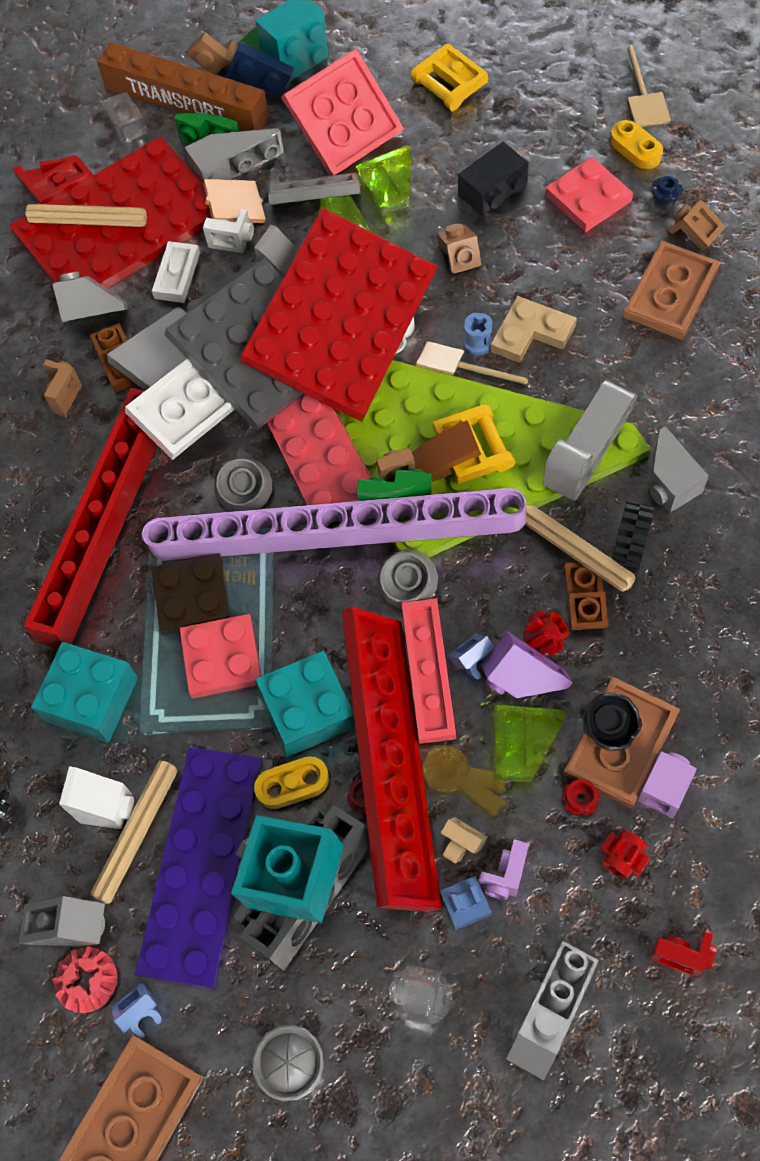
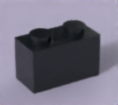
(493, 178)

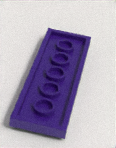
(199, 869)

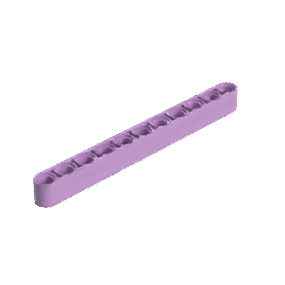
(349, 533)

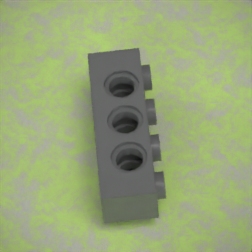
(282, 936)

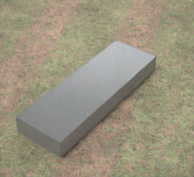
(313, 188)

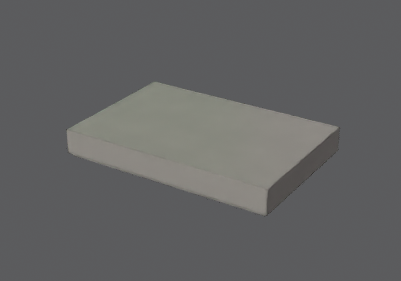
(149, 353)

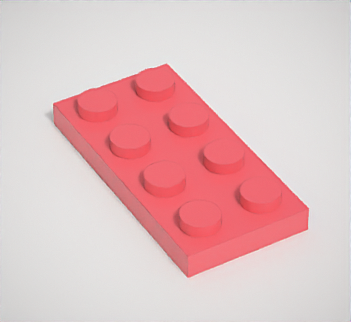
(319, 451)

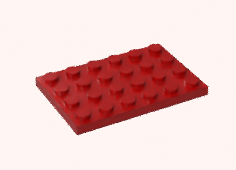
(144, 179)
(339, 314)

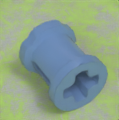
(478, 330)

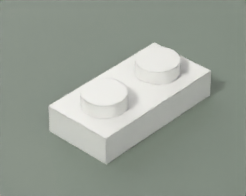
(176, 272)

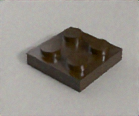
(190, 593)

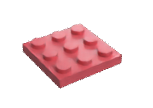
(342, 113)

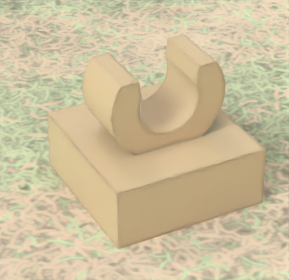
(462, 839)

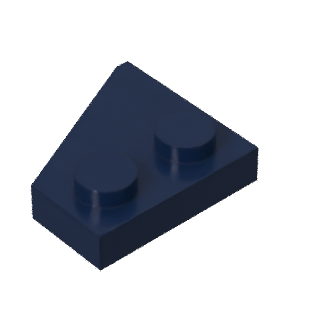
(258, 70)

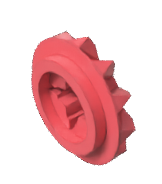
(101, 984)

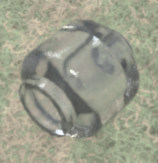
(421, 995)

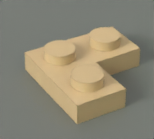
(528, 322)

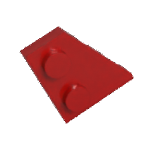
(53, 177)

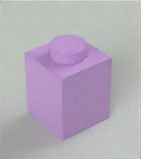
(667, 783)

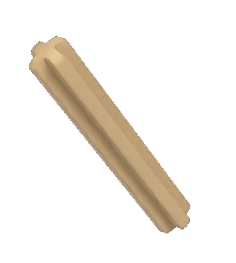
(86, 215)
(579, 549)
(134, 832)

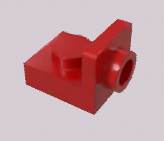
(678, 956)

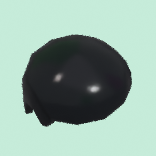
(611, 721)

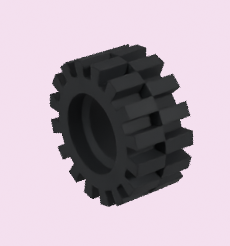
(633, 534)

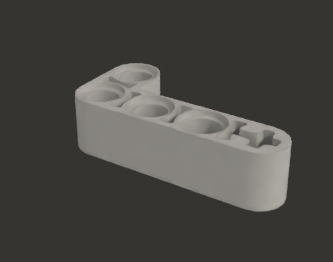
(575, 460)

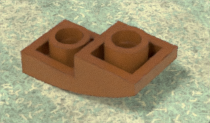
(105, 342)
(446, 451)
(585, 598)

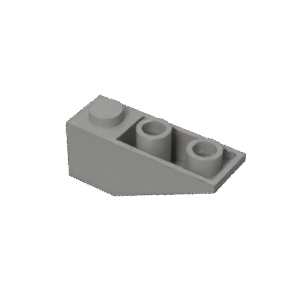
(233, 153)
(552, 1010)

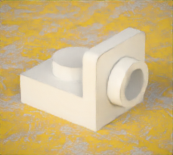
(229, 235)

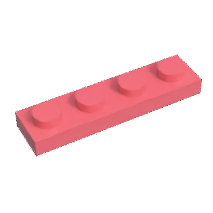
(428, 671)

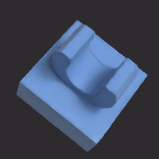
(470, 653)
(465, 902)
(133, 1007)

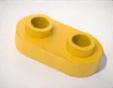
(636, 144)
(291, 780)

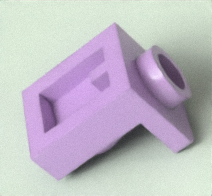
(512, 866)

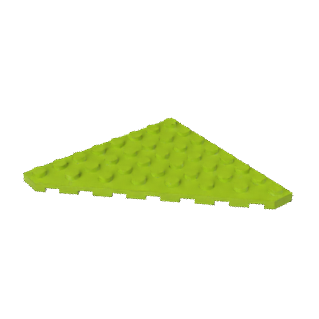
(528, 426)

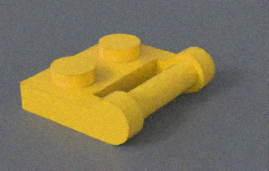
(455, 70)
(500, 461)

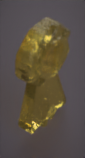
(448, 770)

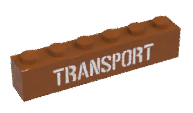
(181, 87)

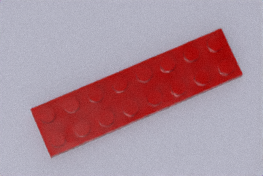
(390, 763)

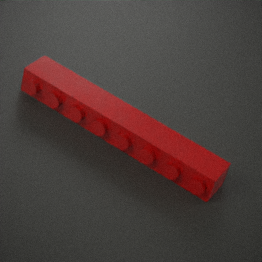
(91, 532)

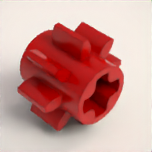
(546, 632)
(624, 854)

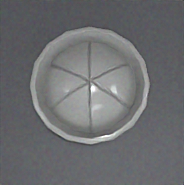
(243, 485)
(407, 577)
(287, 1062)

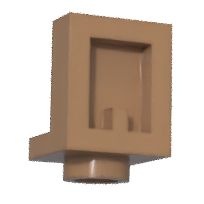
(698, 224)
(62, 386)

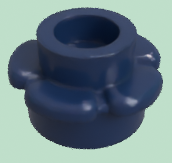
(666, 190)

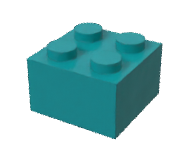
(294, 35)
(85, 692)
(305, 704)
(288, 869)

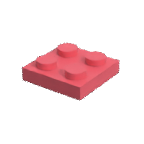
(588, 194)
(220, 656)

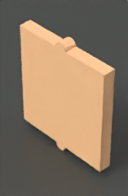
(230, 196)

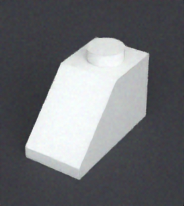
(96, 799)

